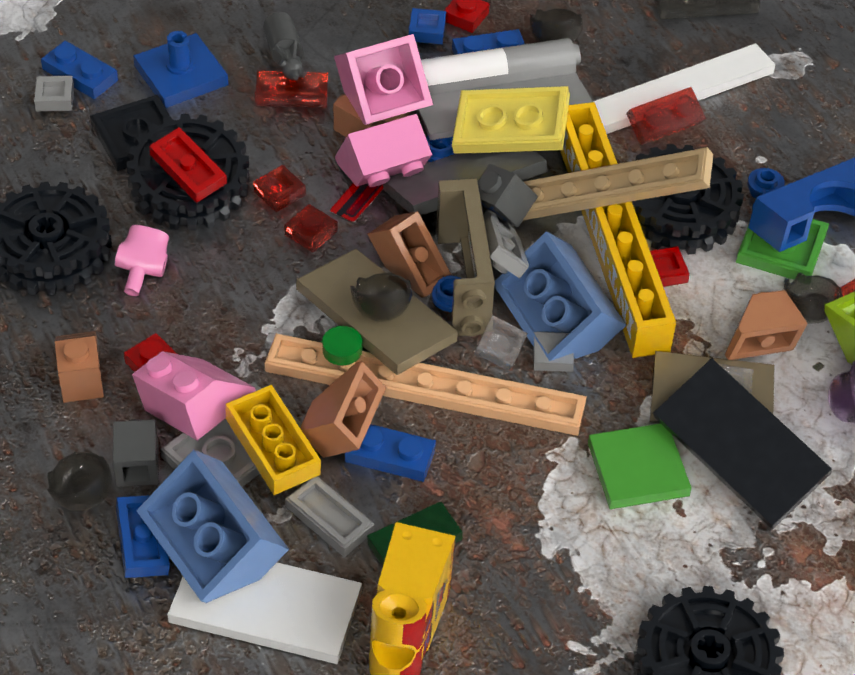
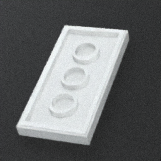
(282, 611)

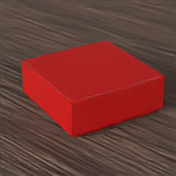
(670, 266)

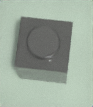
(505, 195)
(135, 453)

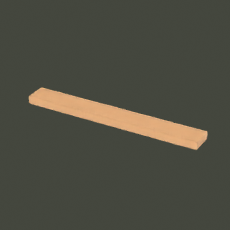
(438, 387)

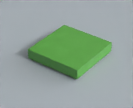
(787, 263)
(638, 466)

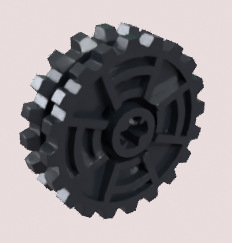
(165, 197)
(692, 217)
(52, 238)
(707, 637)

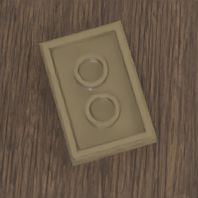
(674, 369)

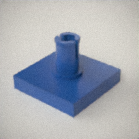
(180, 69)

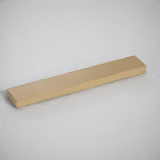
(621, 183)

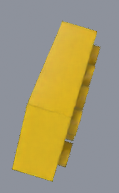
(273, 439)

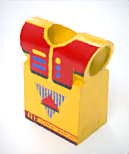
(409, 599)

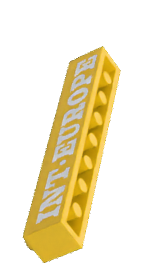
(620, 242)

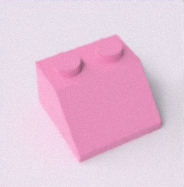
(384, 79)
(384, 151)
(187, 392)

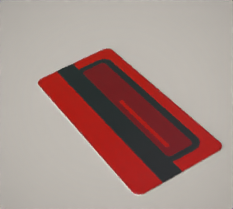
(355, 201)

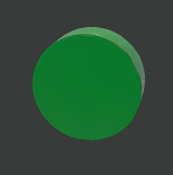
(342, 345)

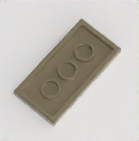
(395, 342)

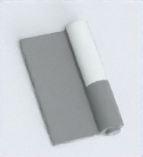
(517, 66)

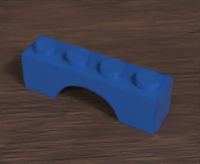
(787, 213)

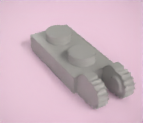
(504, 246)

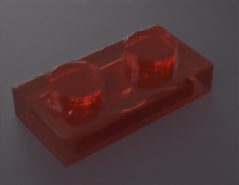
(277, 90)
(665, 115)

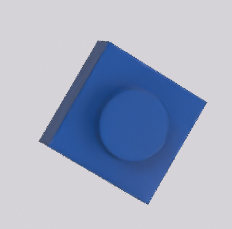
(427, 25)

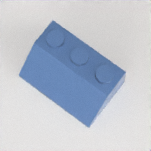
(560, 298)
(211, 528)

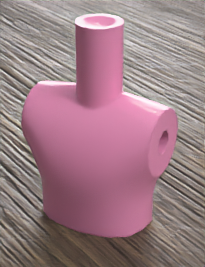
(142, 254)

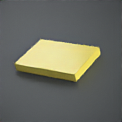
(511, 120)

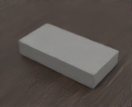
(329, 515)

